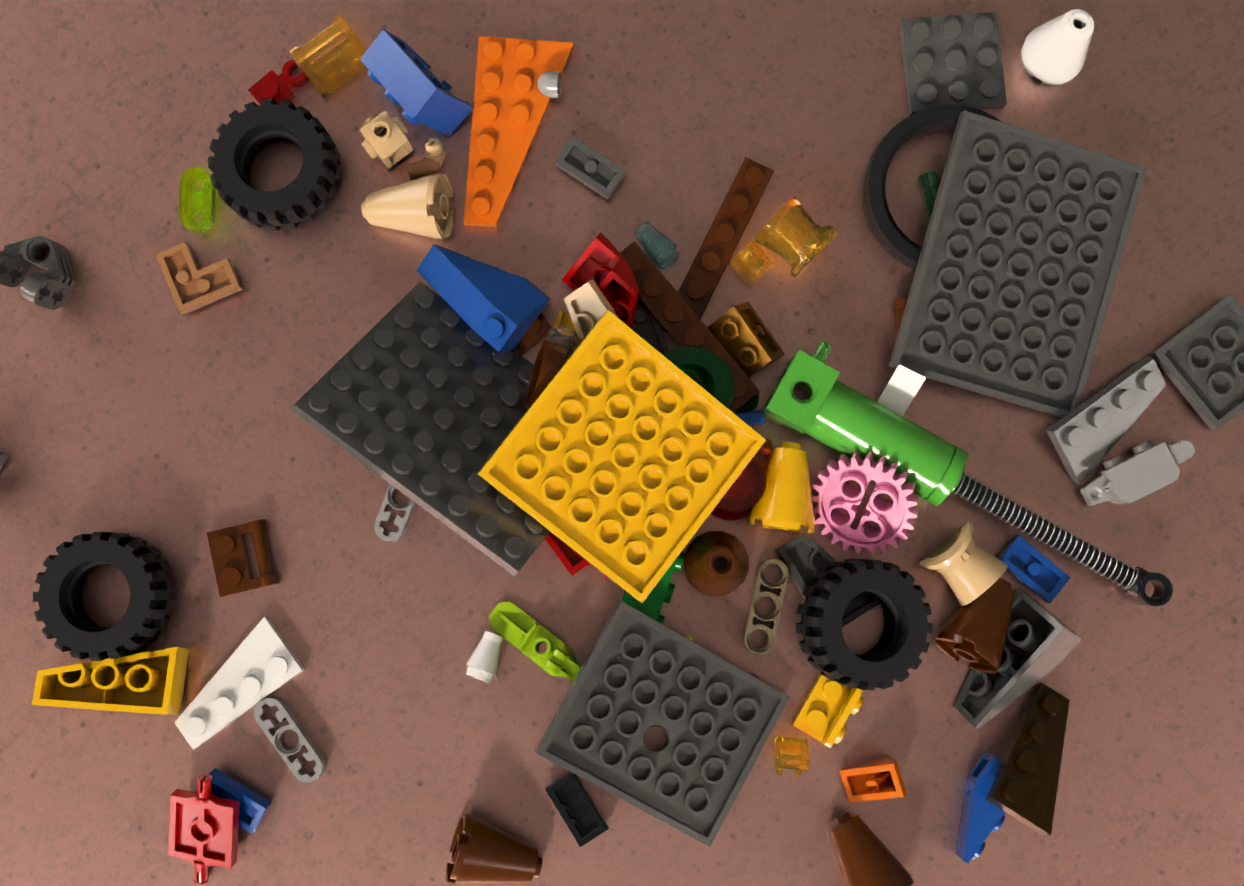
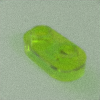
(194, 202)

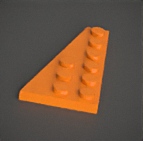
(505, 119)

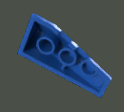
(486, 298)

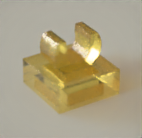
(751, 263)
(790, 754)

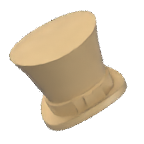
(965, 565)

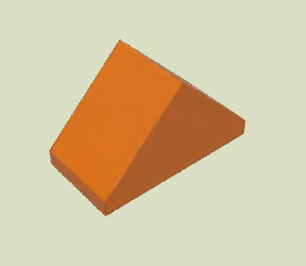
(873, 780)

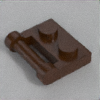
(232, 559)

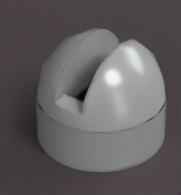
(550, 84)

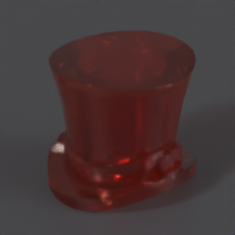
(742, 494)

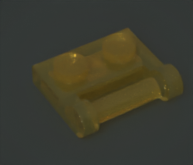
(335, 66)

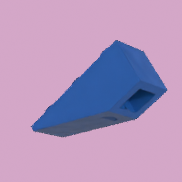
(978, 814)

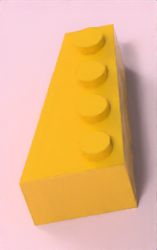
(130, 683)

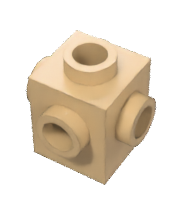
(385, 139)

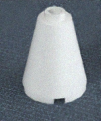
(1058, 47)

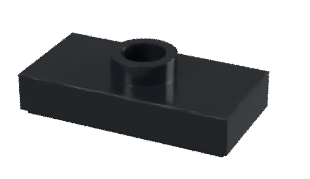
(577, 808)

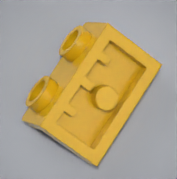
(827, 710)

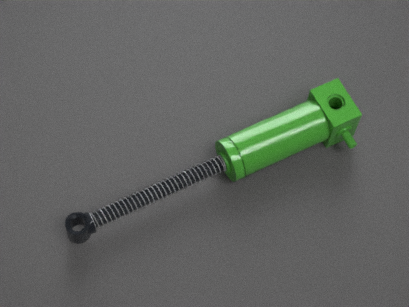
(857, 423)

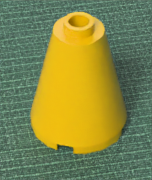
(787, 494)

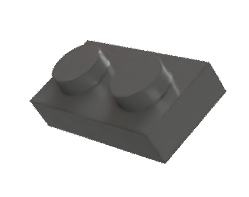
(590, 167)

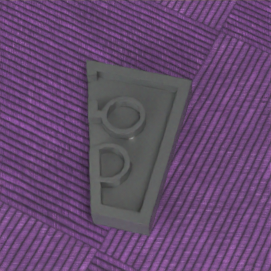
(805, 559)

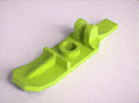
(527, 636)

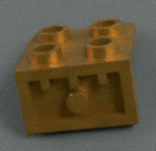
(746, 338)

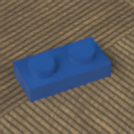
(1033, 569)
(252, 805)

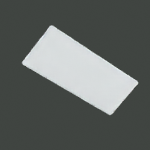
(901, 390)

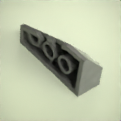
(1031, 650)

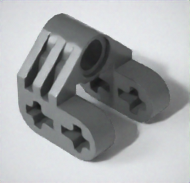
(41, 289)

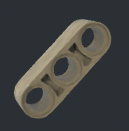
(768, 622)

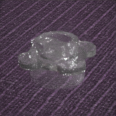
(564, 337)

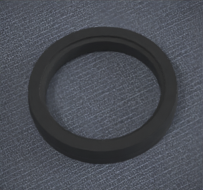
(874, 191)

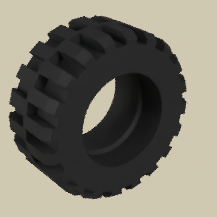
(250, 133)
(62, 595)
(903, 630)

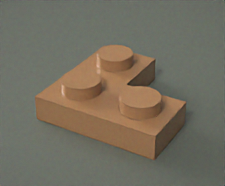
(195, 286)

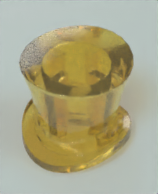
(795, 236)

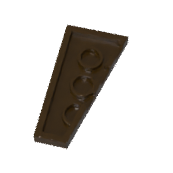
(1032, 763)

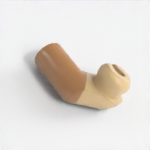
(431, 161)

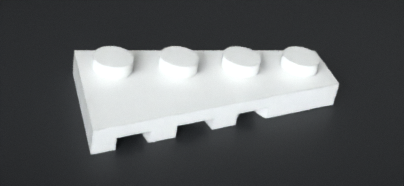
(246, 678)

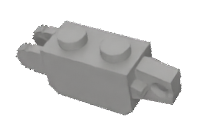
(1138, 474)

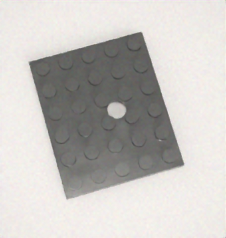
(651, 677)

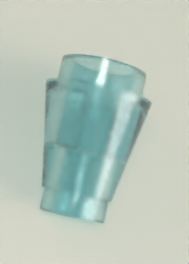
(656, 246)

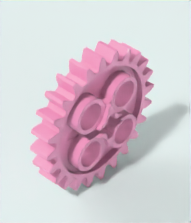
(893, 515)

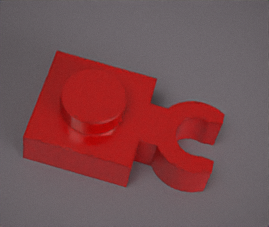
(279, 86)

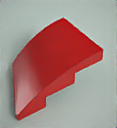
(612, 275)

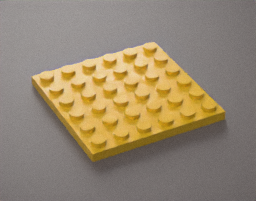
(622, 456)

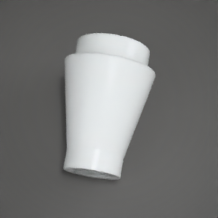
(485, 658)

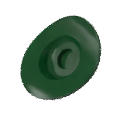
(706, 370)

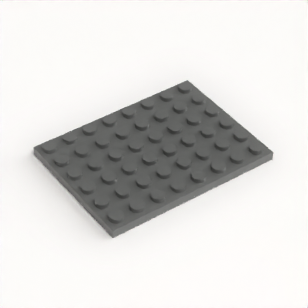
(1017, 265)
(425, 413)

